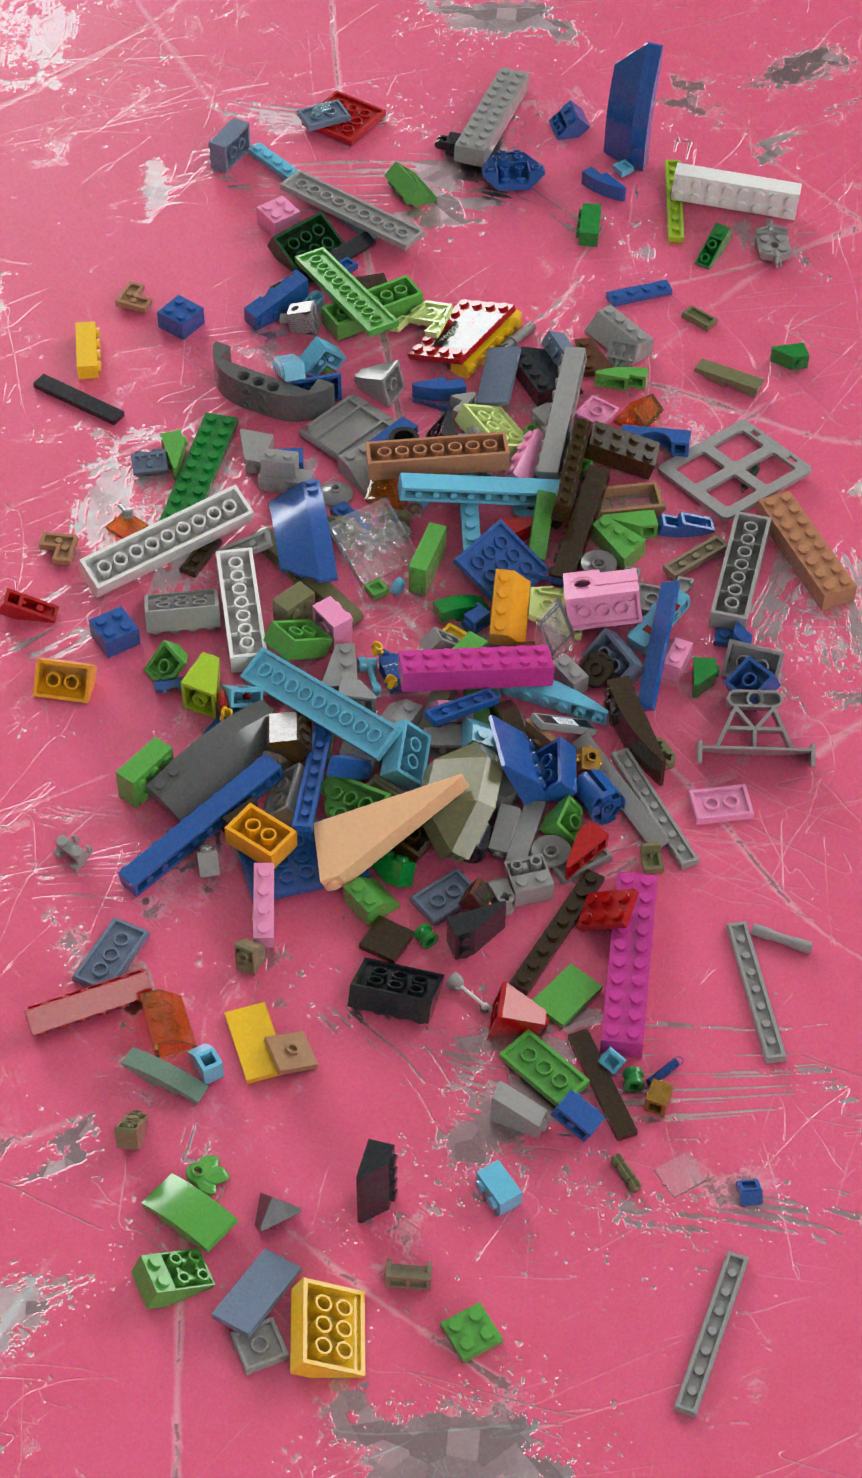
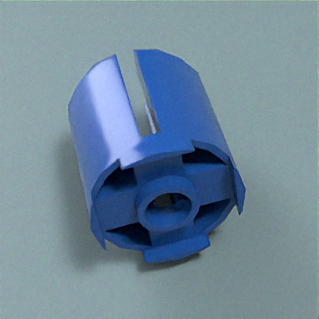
(599, 796)

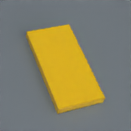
(248, 1030)

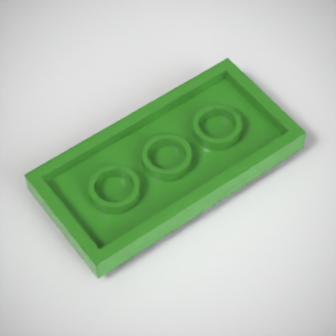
(543, 1067)

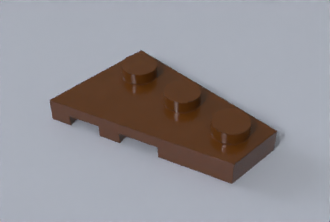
(595, 357)

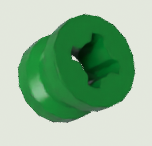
(426, 936)
(633, 1079)

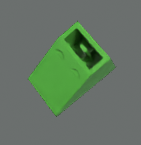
(171, 1277)

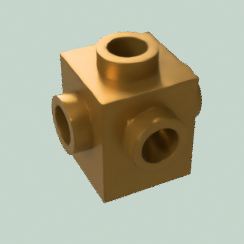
(587, 759)

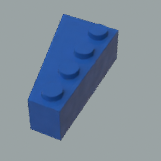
(276, 301)

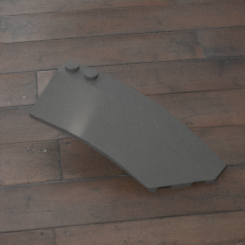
(212, 761)

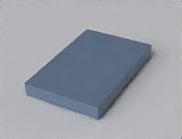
(329, 117)
(441, 897)

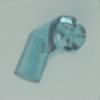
(320, 107)

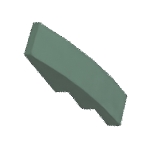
(164, 1074)

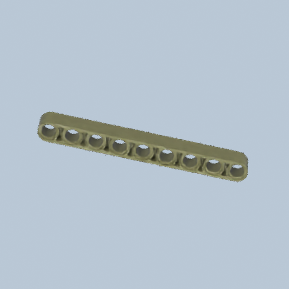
(321, 590)

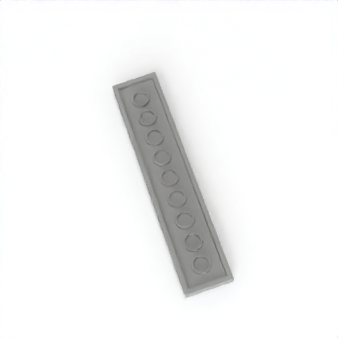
(352, 210)

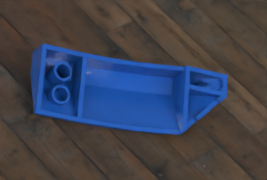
(632, 105)

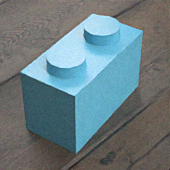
(498, 1188)

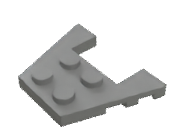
(650, 593)

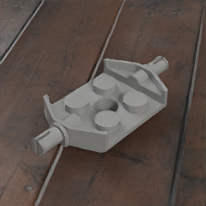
(773, 236)

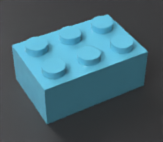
(407, 757)

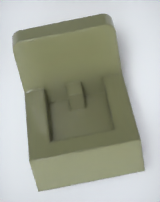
(651, 858)

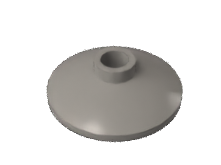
(336, 492)
(598, 560)
(554, 849)

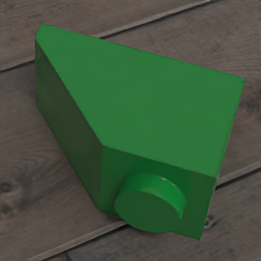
(790, 356)
(703, 675)

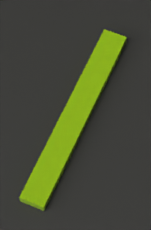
(675, 221)

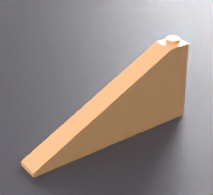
(362, 836)

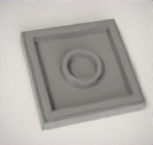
(262, 1348)

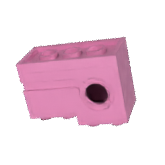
(602, 598)

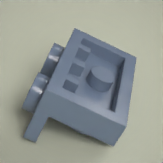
(149, 462)

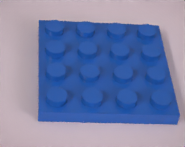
(498, 550)

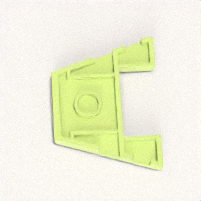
(428, 314)
(542, 598)

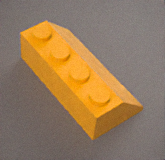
(509, 608)

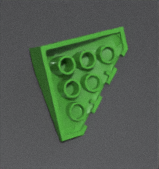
(348, 794)

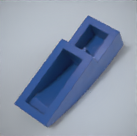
(603, 184)
(438, 389)
(684, 525)

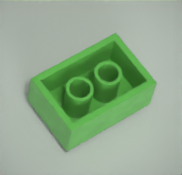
(298, 639)
(141, 770)

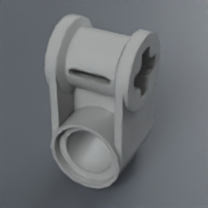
(502, 891)

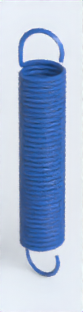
(664, 1071)

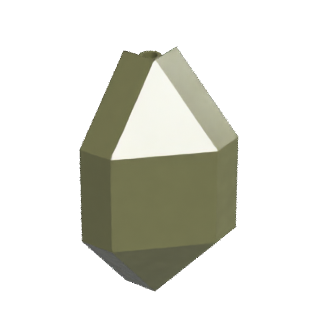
(461, 822)

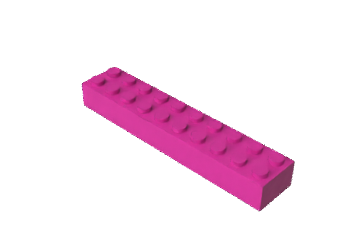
(629, 971)

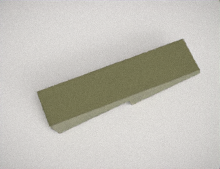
(722, 374)

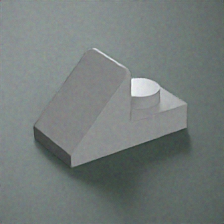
(458, 399)

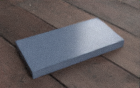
(498, 376)
(111, 953)
(256, 1293)

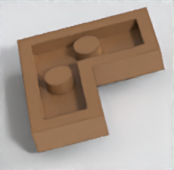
(131, 298)
(62, 544)

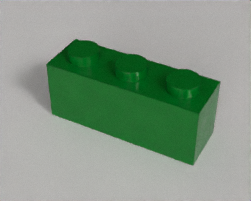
(588, 224)

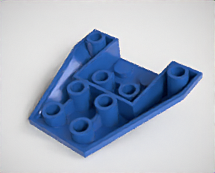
(512, 170)

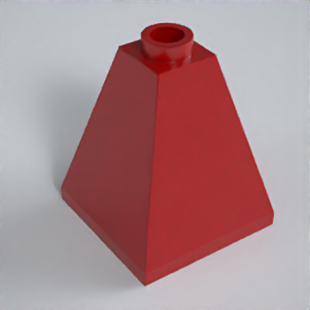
(515, 1013)

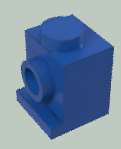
(476, 619)

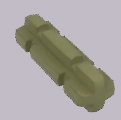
(626, 1173)

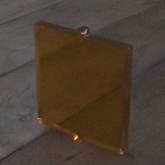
(125, 527)

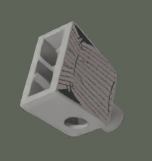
(302, 318)

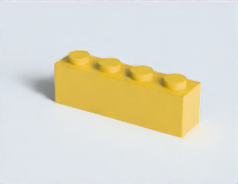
(87, 350)

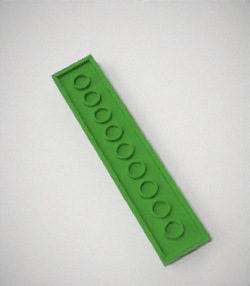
(347, 292)

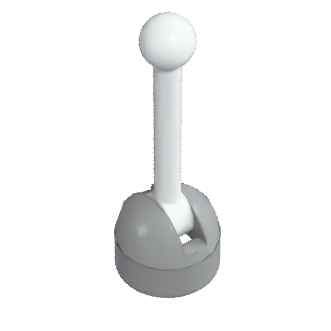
(456, 982)

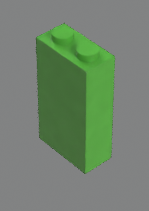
(427, 559)

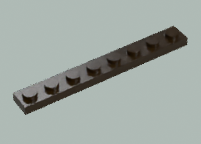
(555, 933)

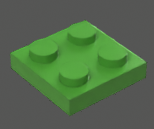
(471, 1332)

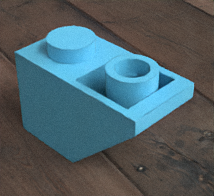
(206, 1063)

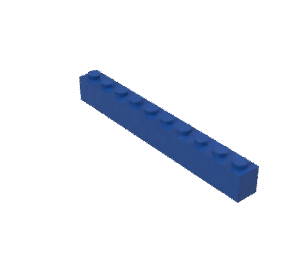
(199, 825)

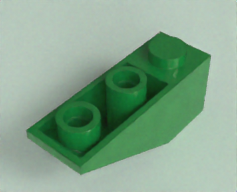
(714, 245)
(395, 869)

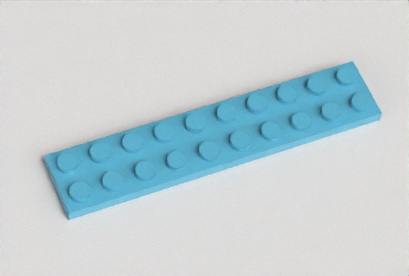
(321, 704)

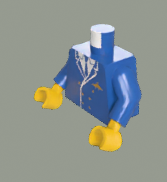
(388, 667)

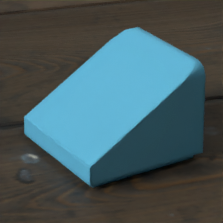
(612, 1060)

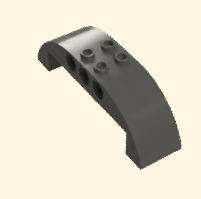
(268, 394)

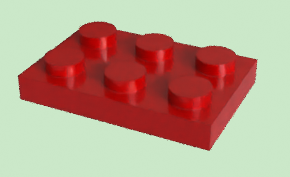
(607, 910)

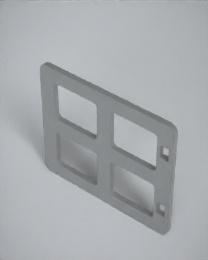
(734, 469)

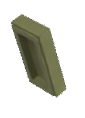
(699, 318)

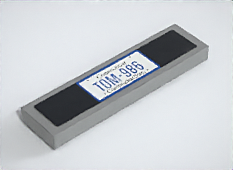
(562, 724)

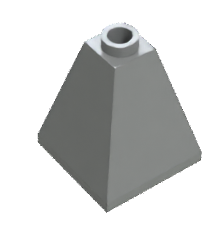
(381, 382)

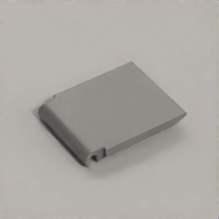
(346, 426)

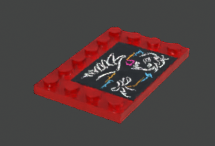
(464, 332)

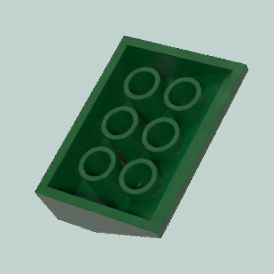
(302, 238)

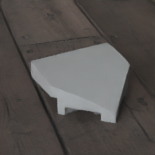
(623, 352)

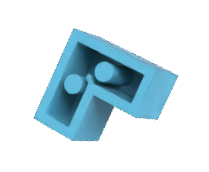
(321, 354)

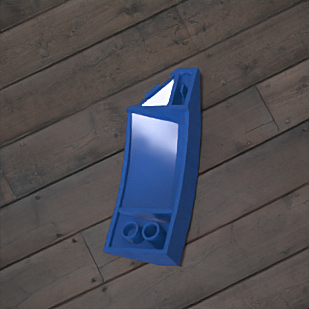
(302, 532)

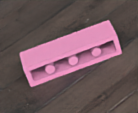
(526, 458)
(263, 904)

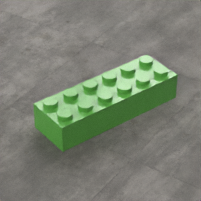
(395, 295)

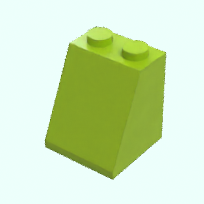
(202, 686)

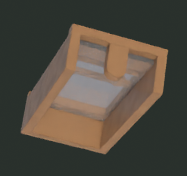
(633, 498)

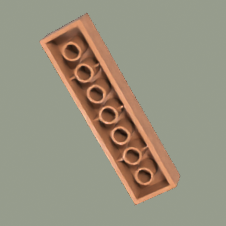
(438, 455)
(807, 551)

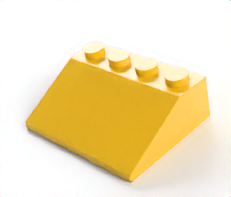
(327, 1330)

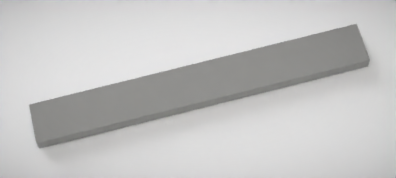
(641, 786)
(633, 808)
(756, 993)
(711, 1335)

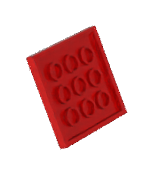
(363, 118)

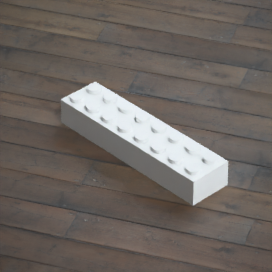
(736, 191)
(240, 606)

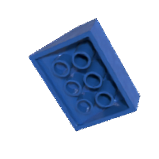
(518, 760)

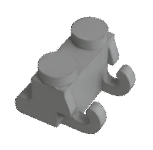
(71, 848)

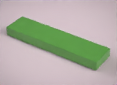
(541, 523)

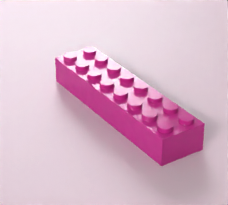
(475, 668)

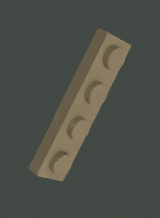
(695, 557)

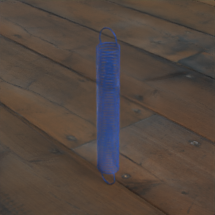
(430, 403)
(548, 579)

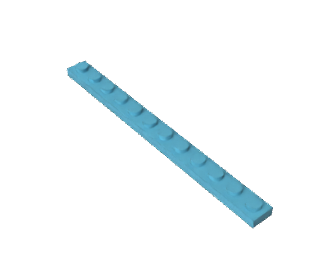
(281, 168)

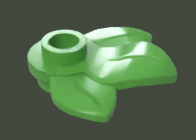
(209, 1174)

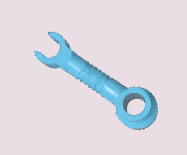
(369, 665)

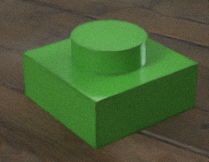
(376, 589)

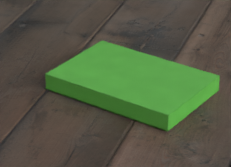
(567, 995)

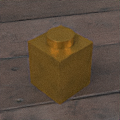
(658, 1097)

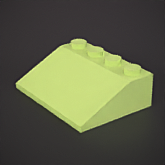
(490, 420)

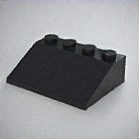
(537, 374)
(395, 990)

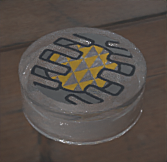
(415, 509)

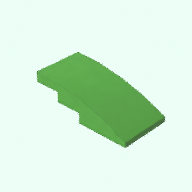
(190, 1212)

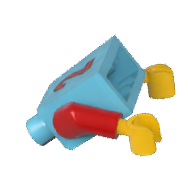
(237, 697)

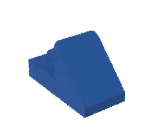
(739, 633)

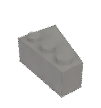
(341, 665)

